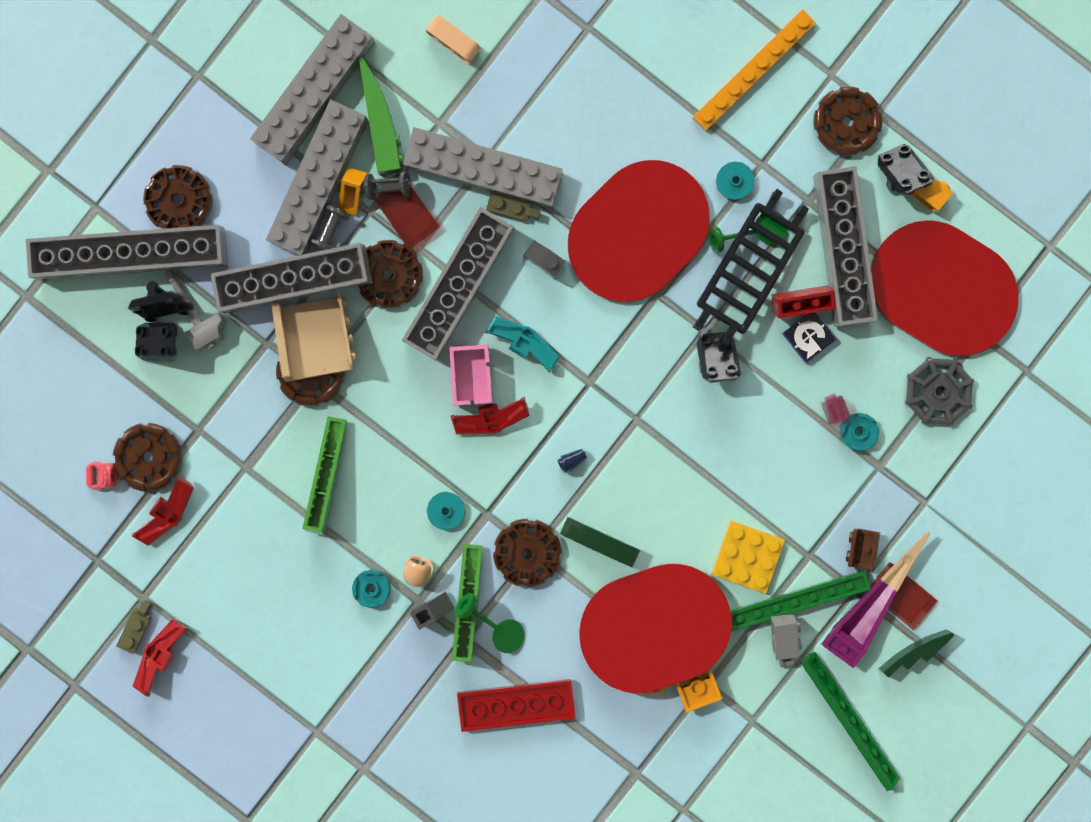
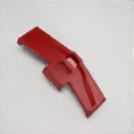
(491, 418)
(166, 512)
(158, 656)

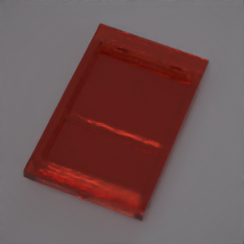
(407, 216)
(910, 601)

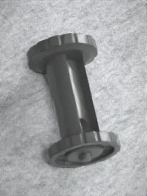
(400, 184)
(330, 227)

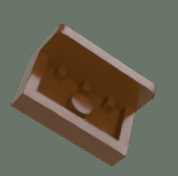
(863, 548)

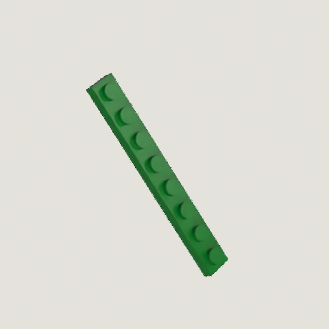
(799, 600)
(850, 721)

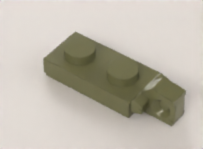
(511, 207)
(135, 628)

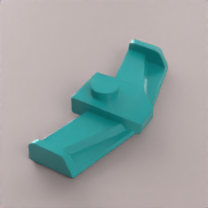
(524, 341)

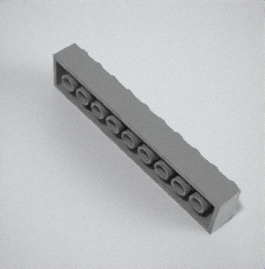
(126, 252)

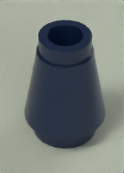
(571, 460)

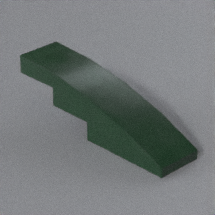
(600, 542)
(923, 648)

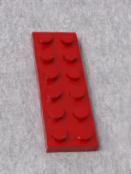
(516, 705)

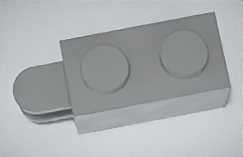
(785, 639)

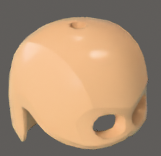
(416, 573)

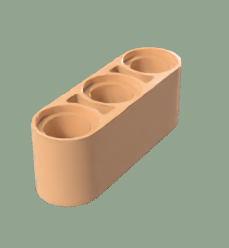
(453, 39)

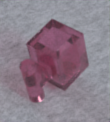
(835, 408)

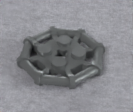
(935, 402)

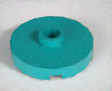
(728, 188)
(868, 435)
(455, 507)
(371, 598)

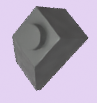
(544, 259)

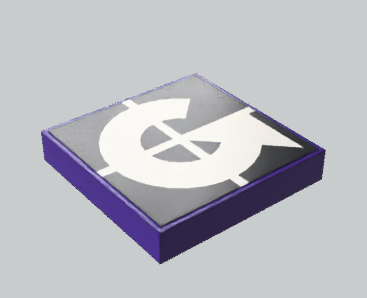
(808, 336)

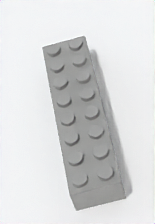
(312, 89)
(482, 168)
(317, 178)
(845, 246)
(291, 278)
(458, 284)

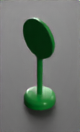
(717, 239)
(506, 635)

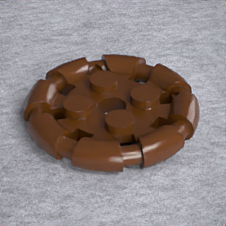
(859, 119)
(169, 189)
(399, 279)
(310, 385)
(136, 460)
(527, 541)

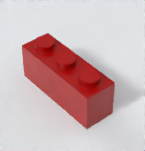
(803, 301)

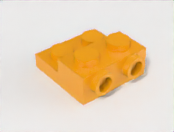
(698, 691)

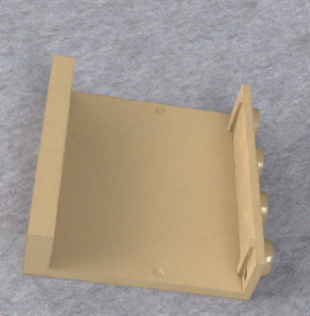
(313, 338)

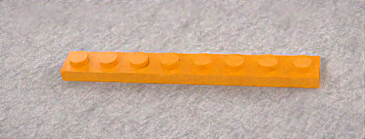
(754, 70)

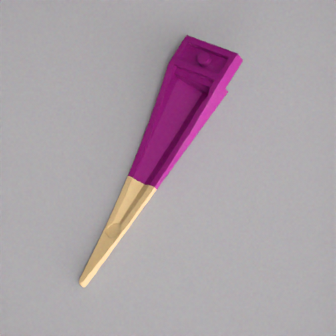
(858, 626)

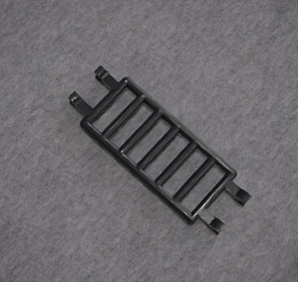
(731, 256)

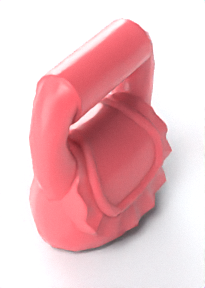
(106, 475)

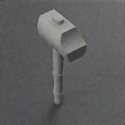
(206, 332)

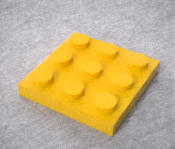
(748, 556)

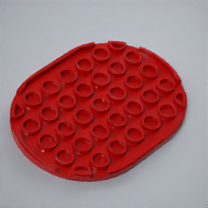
(638, 230)
(944, 288)
(655, 628)

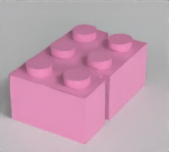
(471, 375)

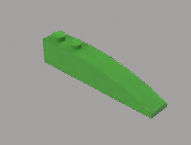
(381, 126)
(325, 476)
(469, 583)

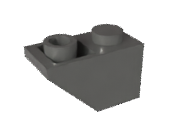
(432, 610)

